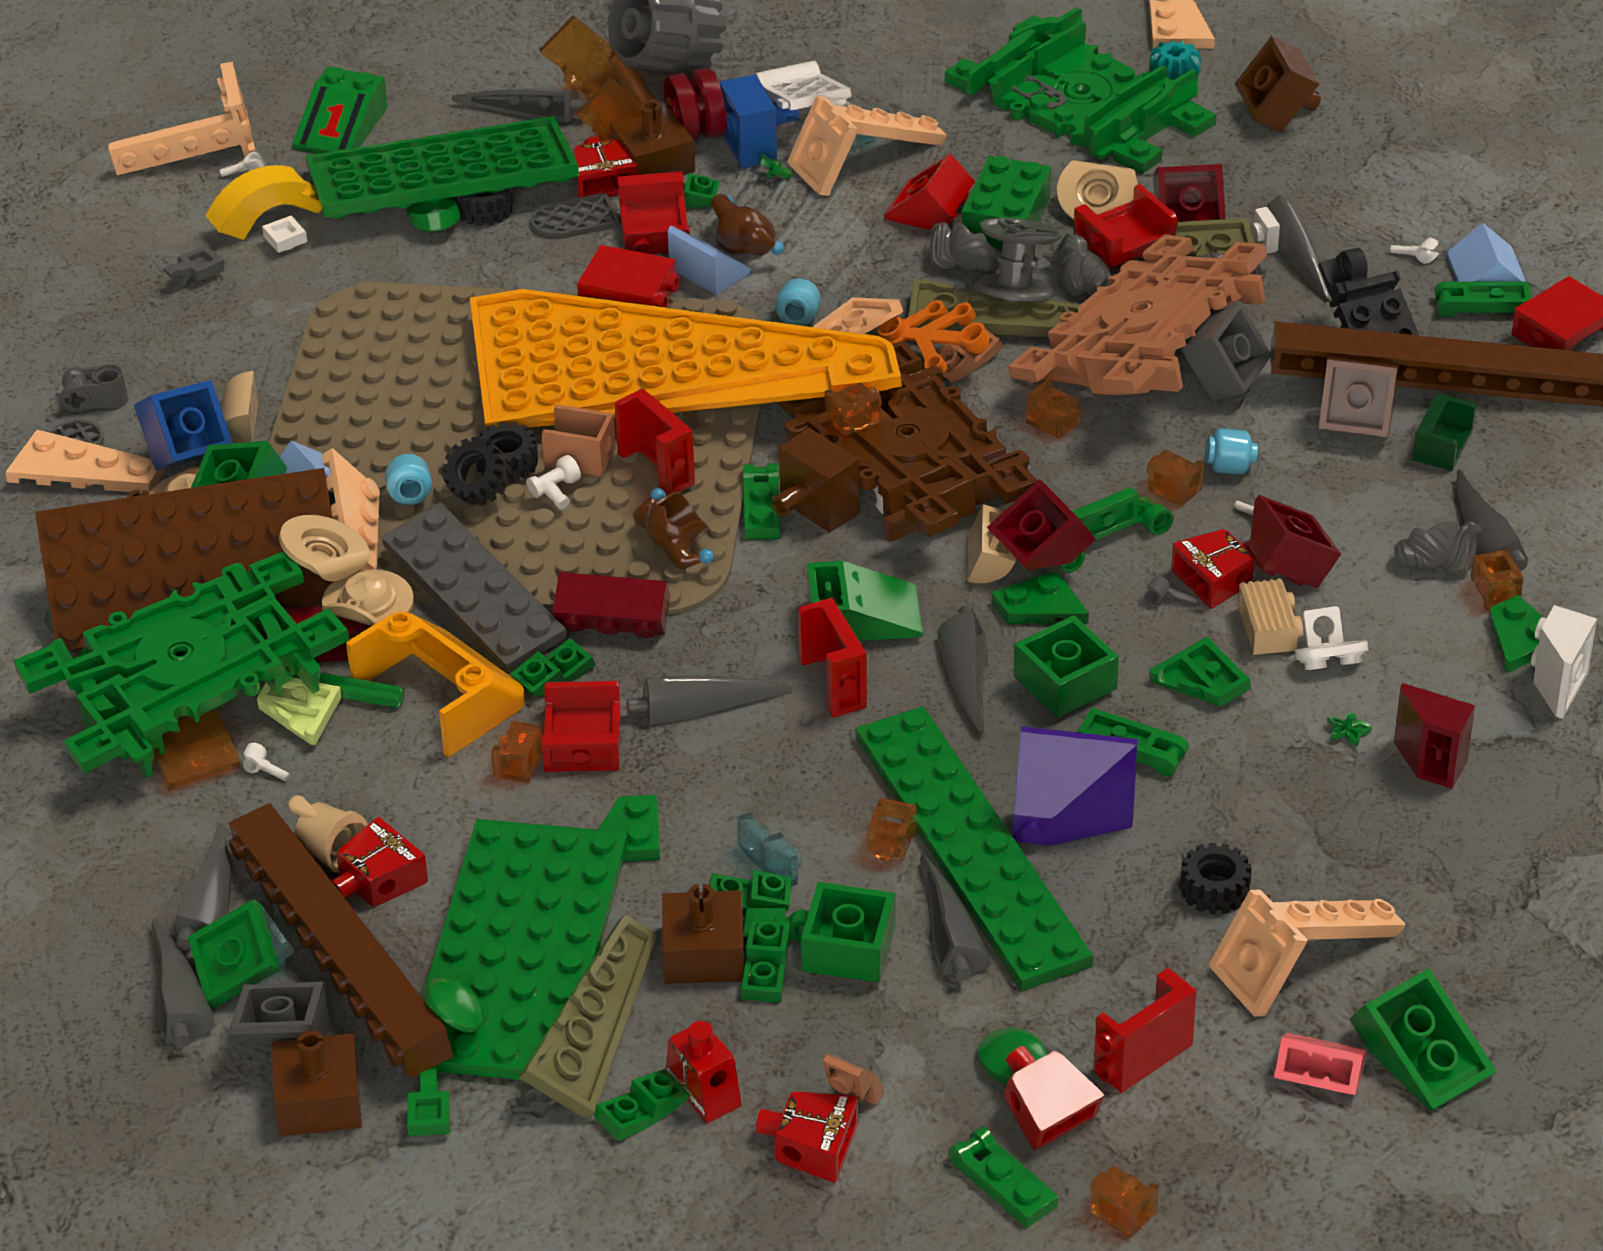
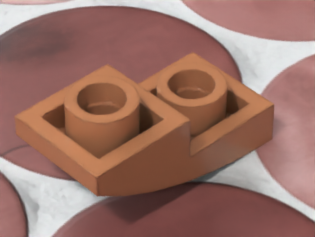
(962, 362)
(852, 1079)

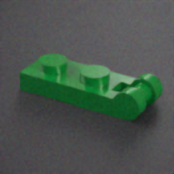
(1480, 297)
(759, 516)
(1149, 739)
(1003, 1177)

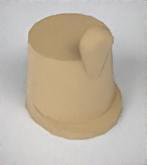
(324, 828)

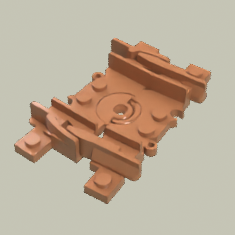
(1129, 330)

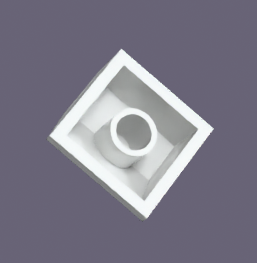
(1562, 656)

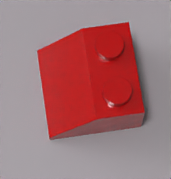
(932, 195)

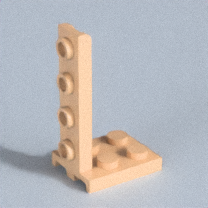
(832, 129)
(190, 138)
(1271, 935)

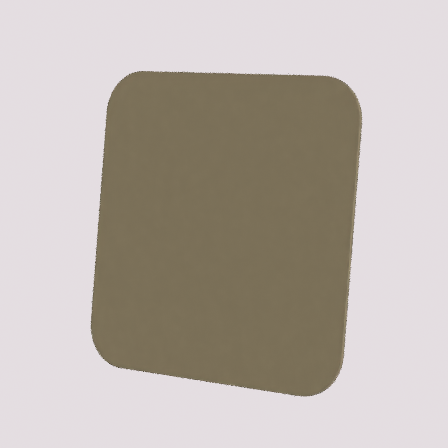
(400, 375)

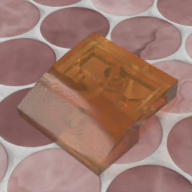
(196, 751)

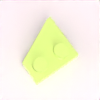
(300, 709)

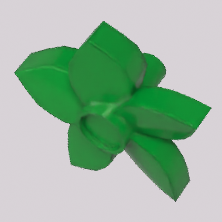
(775, 167)
(1349, 728)

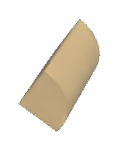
(240, 407)
(987, 556)

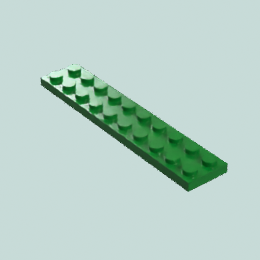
(975, 849)

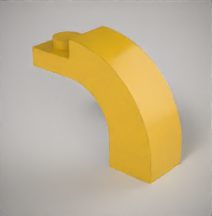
(256, 192)

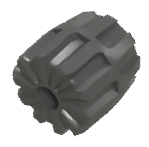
(666, 34)

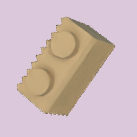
(1269, 617)

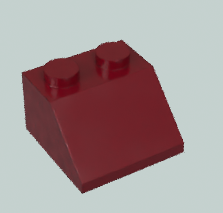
(1192, 191)
(1041, 529)
(1290, 543)

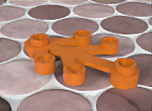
(972, 337)

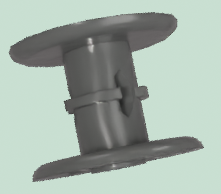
(1017, 259)

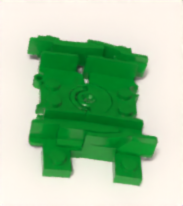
(1105, 100)
(231, 641)

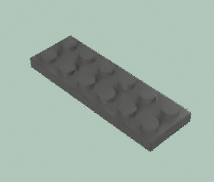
(474, 587)

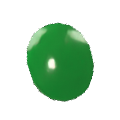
(434, 216)
(455, 1003)
(999, 1044)

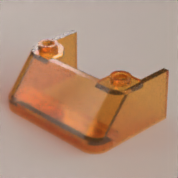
(594, 69)

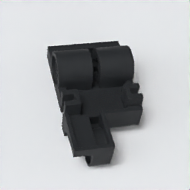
(1365, 301)

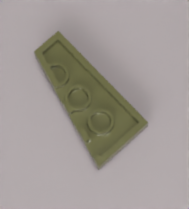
(1215, 234)

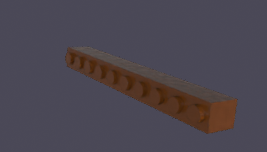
(1444, 363)
(339, 942)

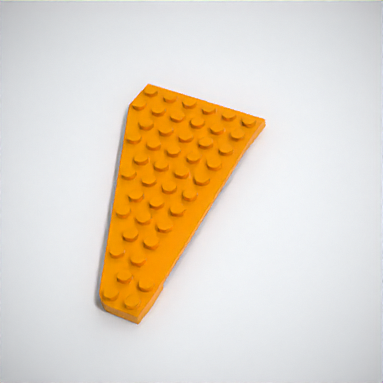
(594, 351)

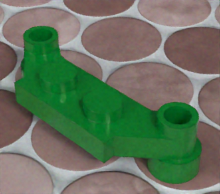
(1117, 513)

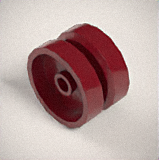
(697, 102)

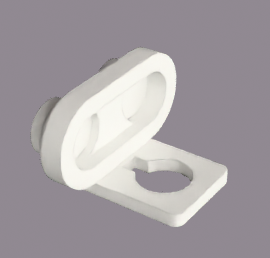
(1317, 652)

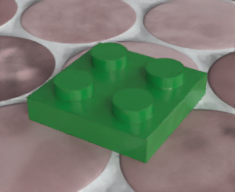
(233, 953)

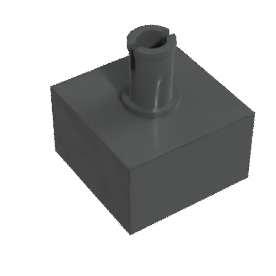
(1225, 352)

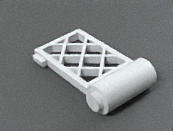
(799, 85)

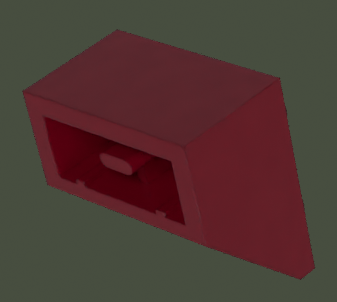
(1433, 734)

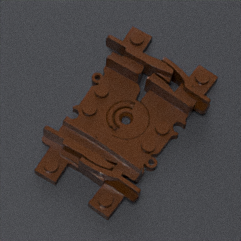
(924, 453)

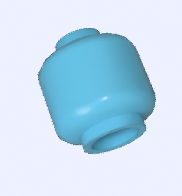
(798, 302)
(1230, 451)
(408, 479)

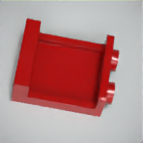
(649, 208)
(1127, 229)
(629, 277)
(1559, 316)
(659, 435)
(829, 638)
(581, 726)
(1149, 1038)

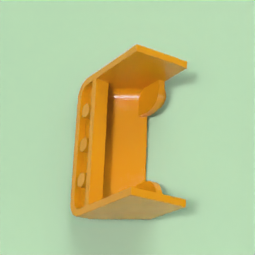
(487, 691)

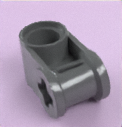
(96, 386)

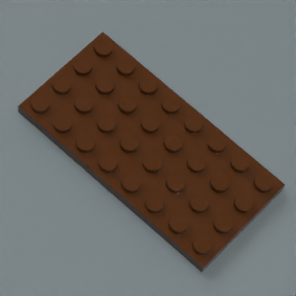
(149, 545)

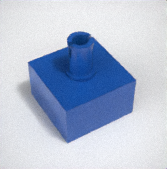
(752, 120)
(182, 424)

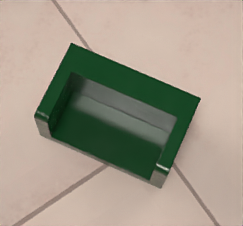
(1444, 431)

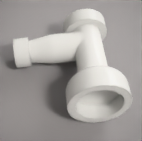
(566, 470)

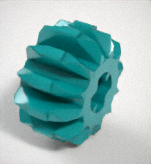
(1176, 57)

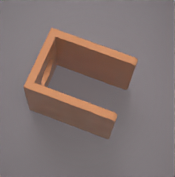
(582, 435)

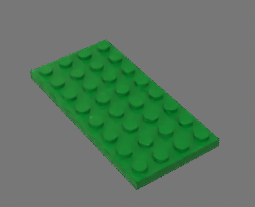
(441, 167)
(523, 934)

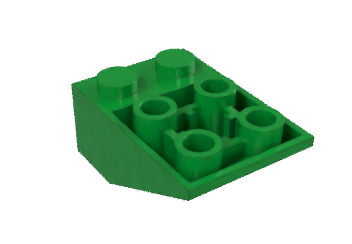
(870, 601)

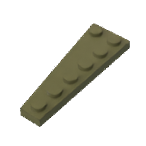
(996, 314)
(587, 1031)

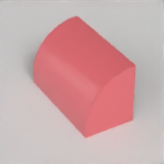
(1320, 1063)

